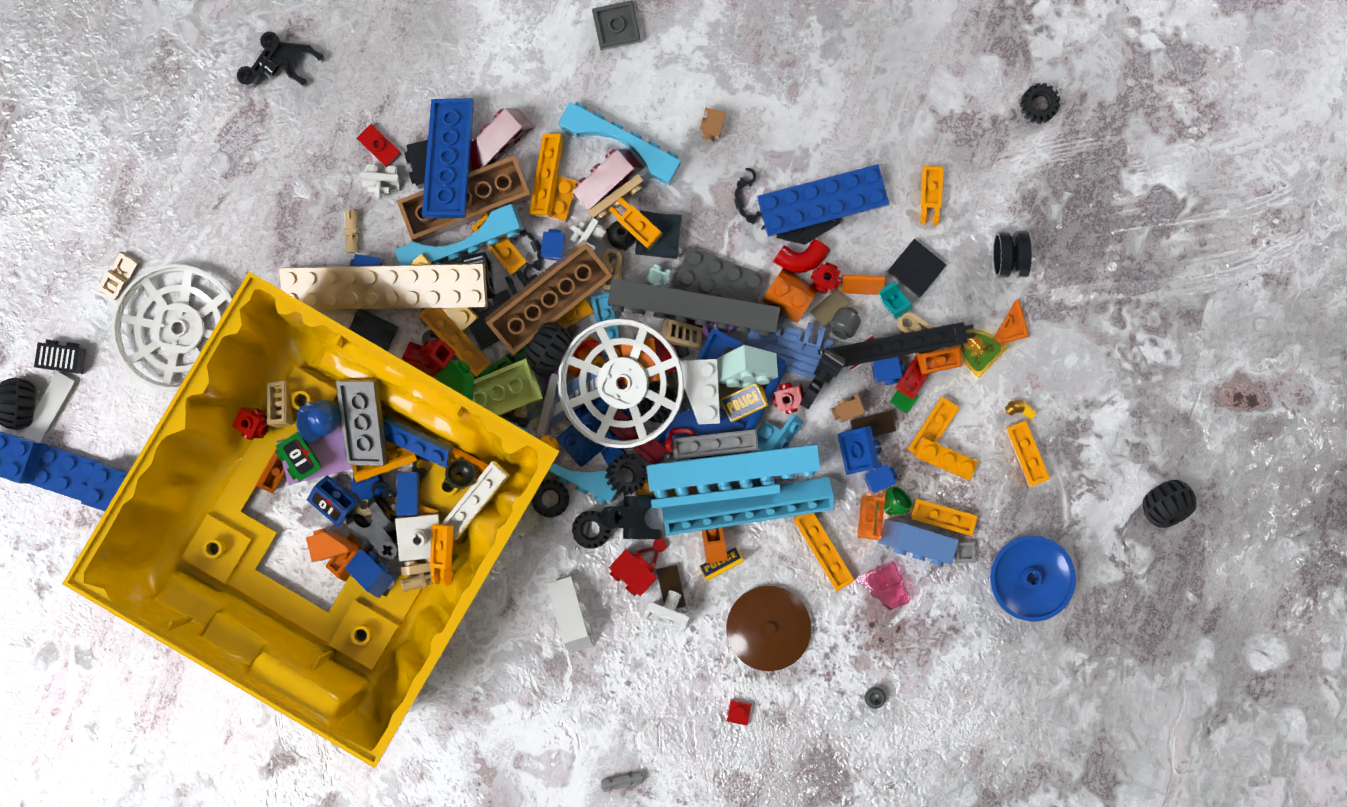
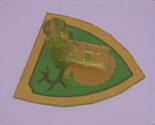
(981, 351)

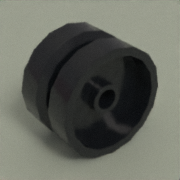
(1012, 254)

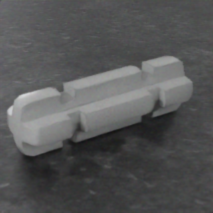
(621, 782)

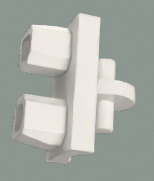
(380, 182)
(593, 229)

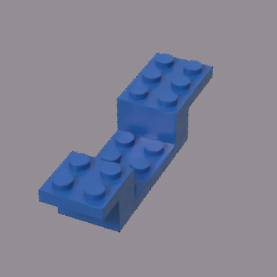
(59, 471)

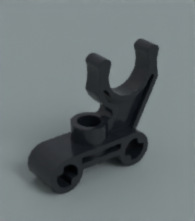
(273, 57)
(827, 368)

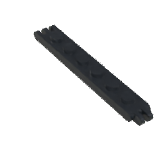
(904, 344)

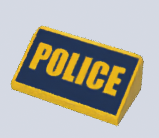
(744, 402)
(714, 569)

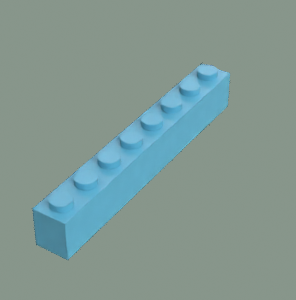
(733, 467)
(793, 500)

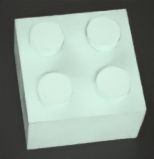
(746, 367)

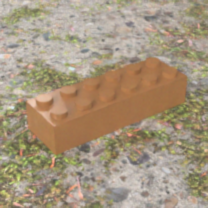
(487, 191)
(548, 296)

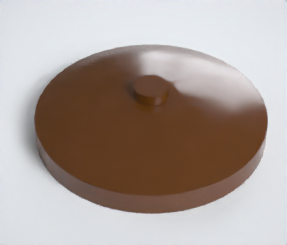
(768, 628)

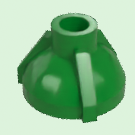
(897, 501)

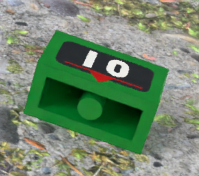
(298, 456)

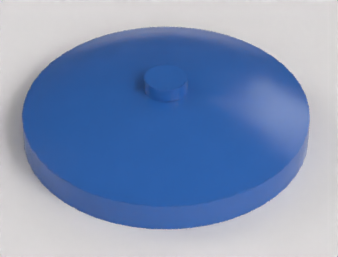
(1032, 578)

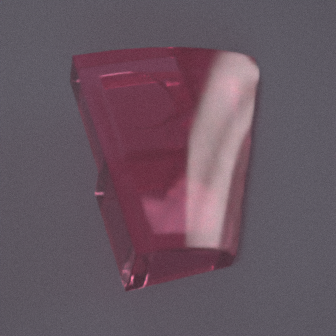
(886, 585)

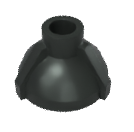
(619, 242)
(464, 469)

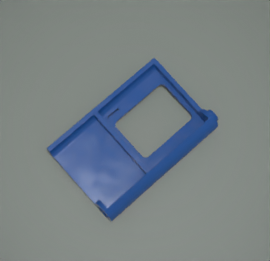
(713, 349)

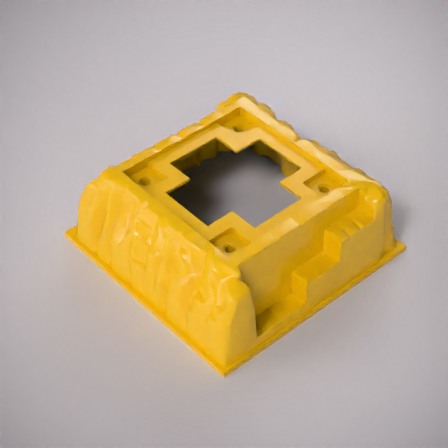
(189, 491)

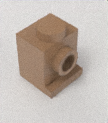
(712, 124)
(848, 409)

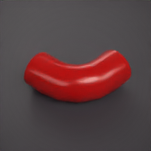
(802, 261)

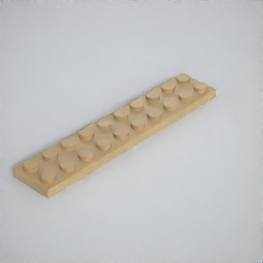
(387, 286)

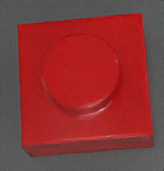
(738, 712)

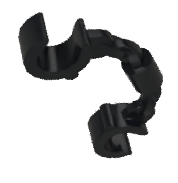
(739, 202)
(536, 247)
(389, 493)

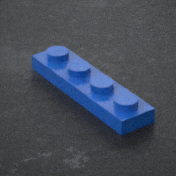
(417, 442)

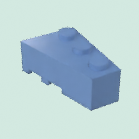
(919, 542)

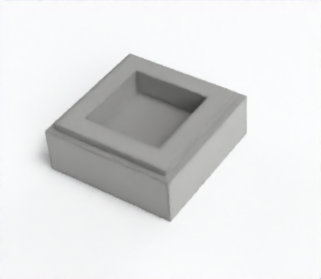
(965, 552)

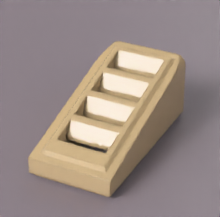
(666, 331)
(272, 412)

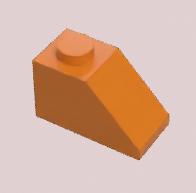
(328, 545)
(714, 545)

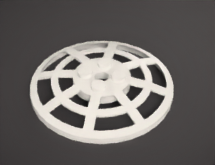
(164, 322)
(608, 383)

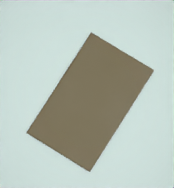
(827, 308)

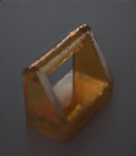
(870, 517)

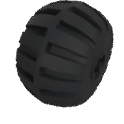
(548, 348)
(16, 403)
(1169, 503)

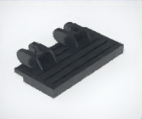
(481, 331)

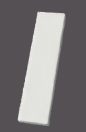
(49, 407)
(476, 498)

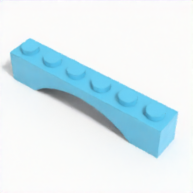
(582, 123)
(499, 224)
(585, 481)

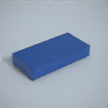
(408, 494)

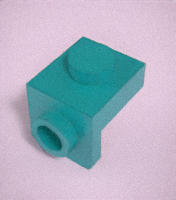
(894, 300)

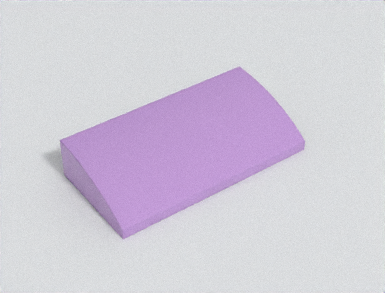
(329, 452)

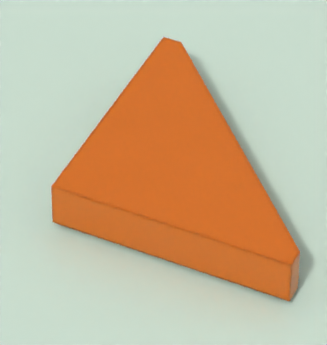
(1013, 325)

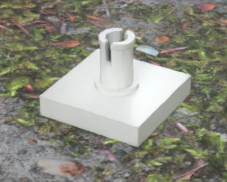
(415, 536)
(666, 614)

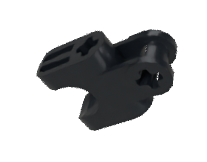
(631, 518)
(381, 532)

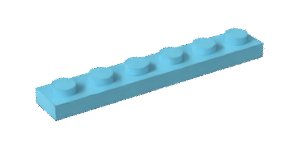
(707, 495)

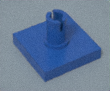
(859, 450)

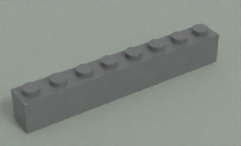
(693, 306)

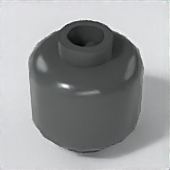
(845, 323)

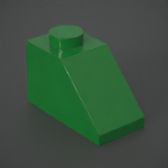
(457, 377)

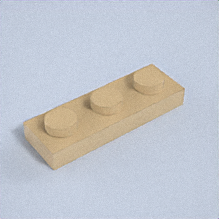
(631, 187)

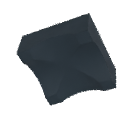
(668, 243)
(373, 328)

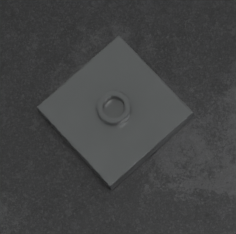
(616, 25)

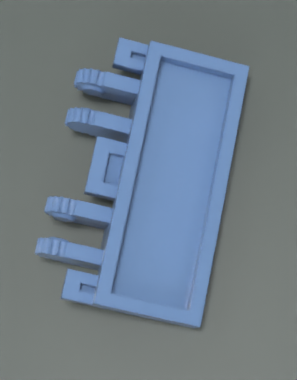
(799, 355)

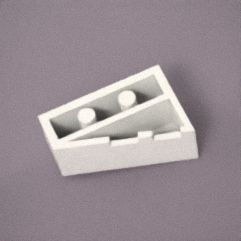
(702, 389)
(570, 614)

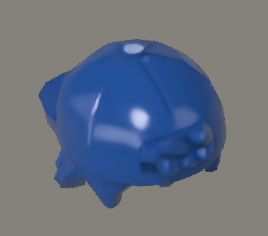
(318, 419)

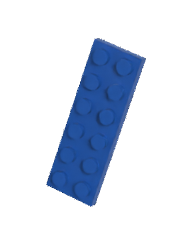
(448, 158)
(823, 200)

